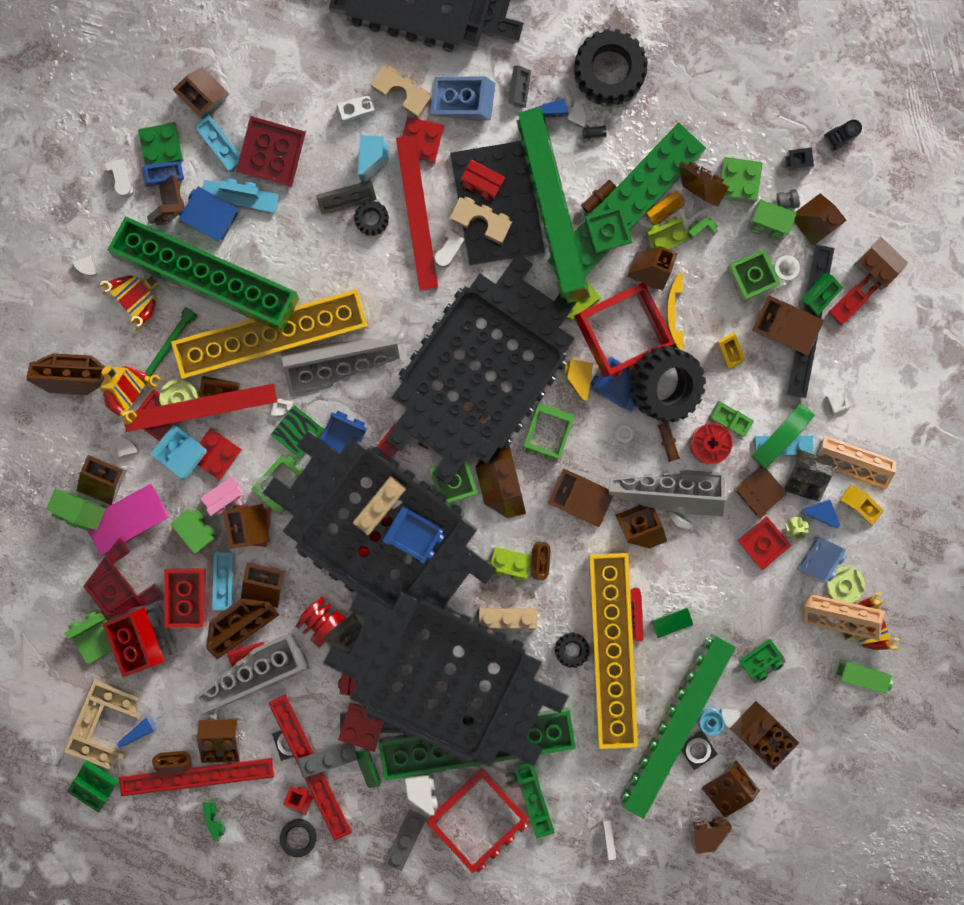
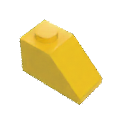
(579, 377)
(861, 504)

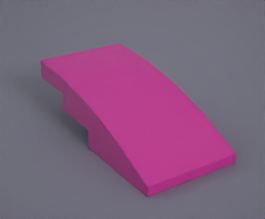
(129, 518)

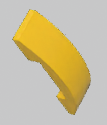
(676, 289)

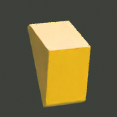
(730, 350)

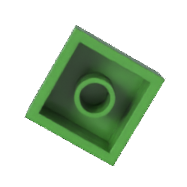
(742, 178)
(771, 220)
(753, 275)
(460, 486)
(75, 510)
(194, 530)

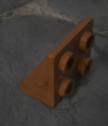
(760, 491)
(731, 790)

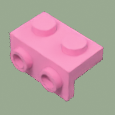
(222, 495)

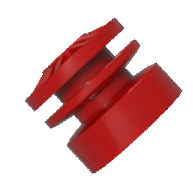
(702, 451)
(319, 621)

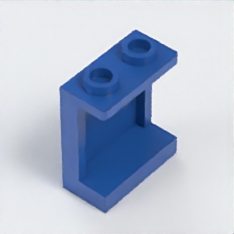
(209, 214)
(615, 389)
(341, 430)
(414, 534)

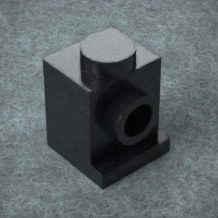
(805, 156)

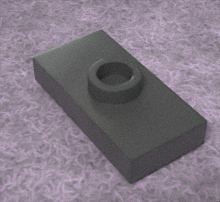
(519, 86)

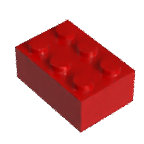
(185, 598)
(133, 642)

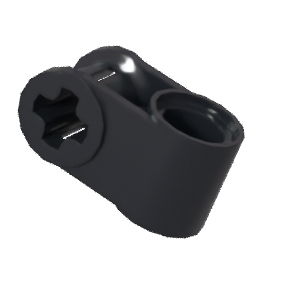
(841, 136)

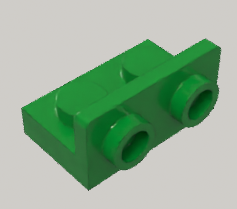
(762, 661)

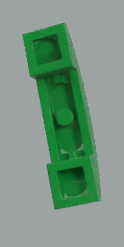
(783, 436)
(534, 799)

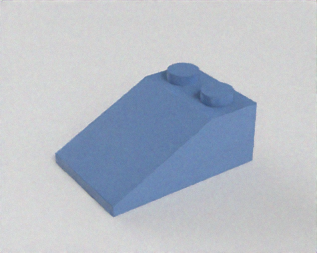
(463, 97)

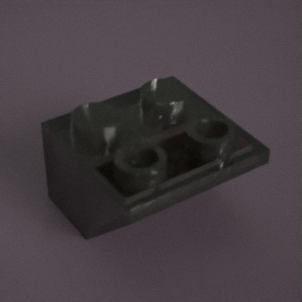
(809, 475)

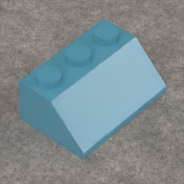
(372, 156)

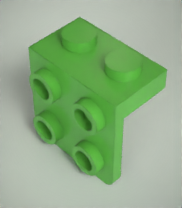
(90, 637)

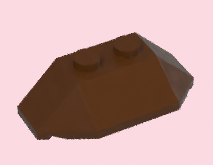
(66, 374)
(501, 485)
(237, 625)

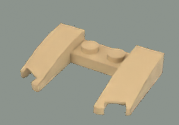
(79, 741)

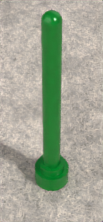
(187, 316)

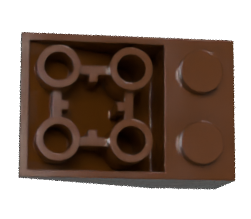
(787, 325)
(580, 497)
(764, 735)

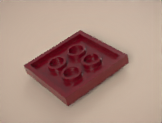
(270, 151)

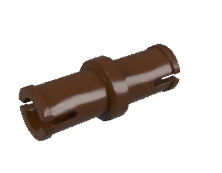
(598, 196)
(668, 442)

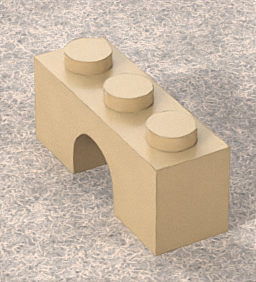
(388, 81)
(466, 211)
(379, 504)
(508, 617)

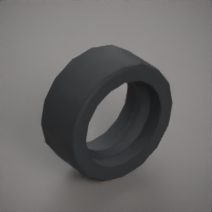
(312, 838)

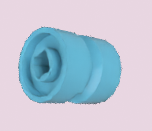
(711, 721)

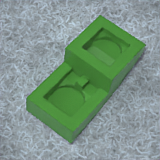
(731, 419)

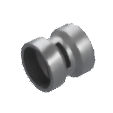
(788, 199)

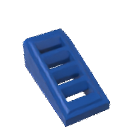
(555, 109)
(161, 166)
(142, 729)

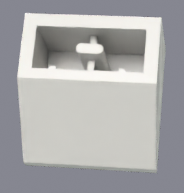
(420, 792)

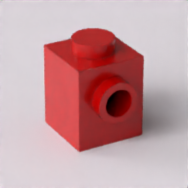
(298, 800)

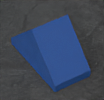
(823, 512)

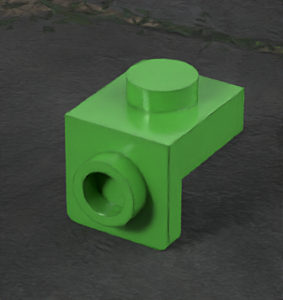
(696, 227)

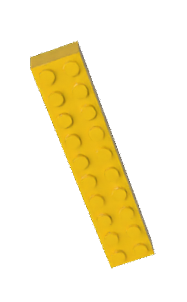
(254, 340)
(613, 650)

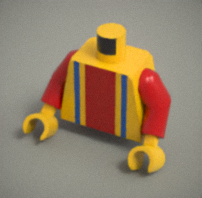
(133, 296)
(122, 388)
(883, 643)

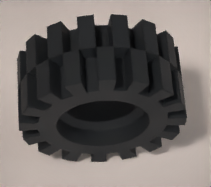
(371, 229)
(580, 658)

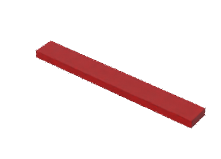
(417, 212)
(203, 407)
(197, 777)
(318, 782)

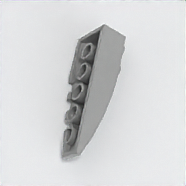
(325, 364)
(681, 493)
(255, 672)

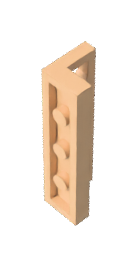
(858, 459)
(843, 613)

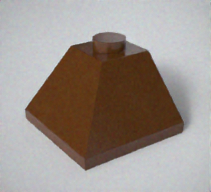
(818, 219)
(642, 526)

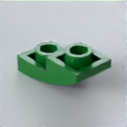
(214, 825)

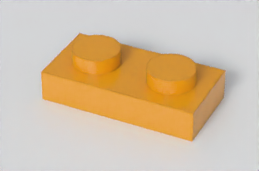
(665, 208)

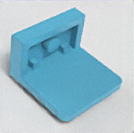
(178, 452)

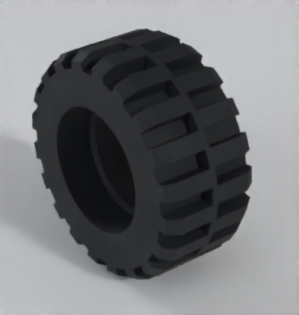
(618, 43)
(688, 388)

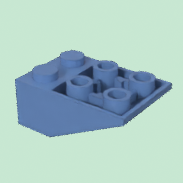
(822, 560)

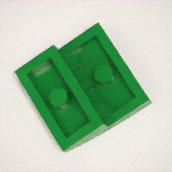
(92, 786)

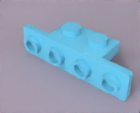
(242, 195)

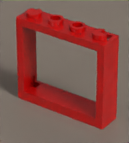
(652, 313)
(456, 797)

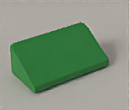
(821, 293)
(672, 622)
(368, 768)

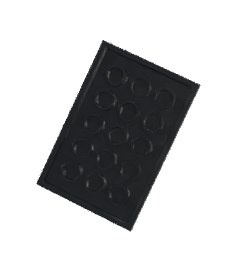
(514, 199)

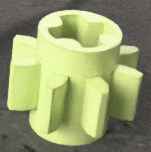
(797, 528)

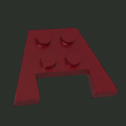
(112, 590)

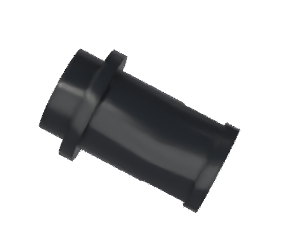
(593, 132)

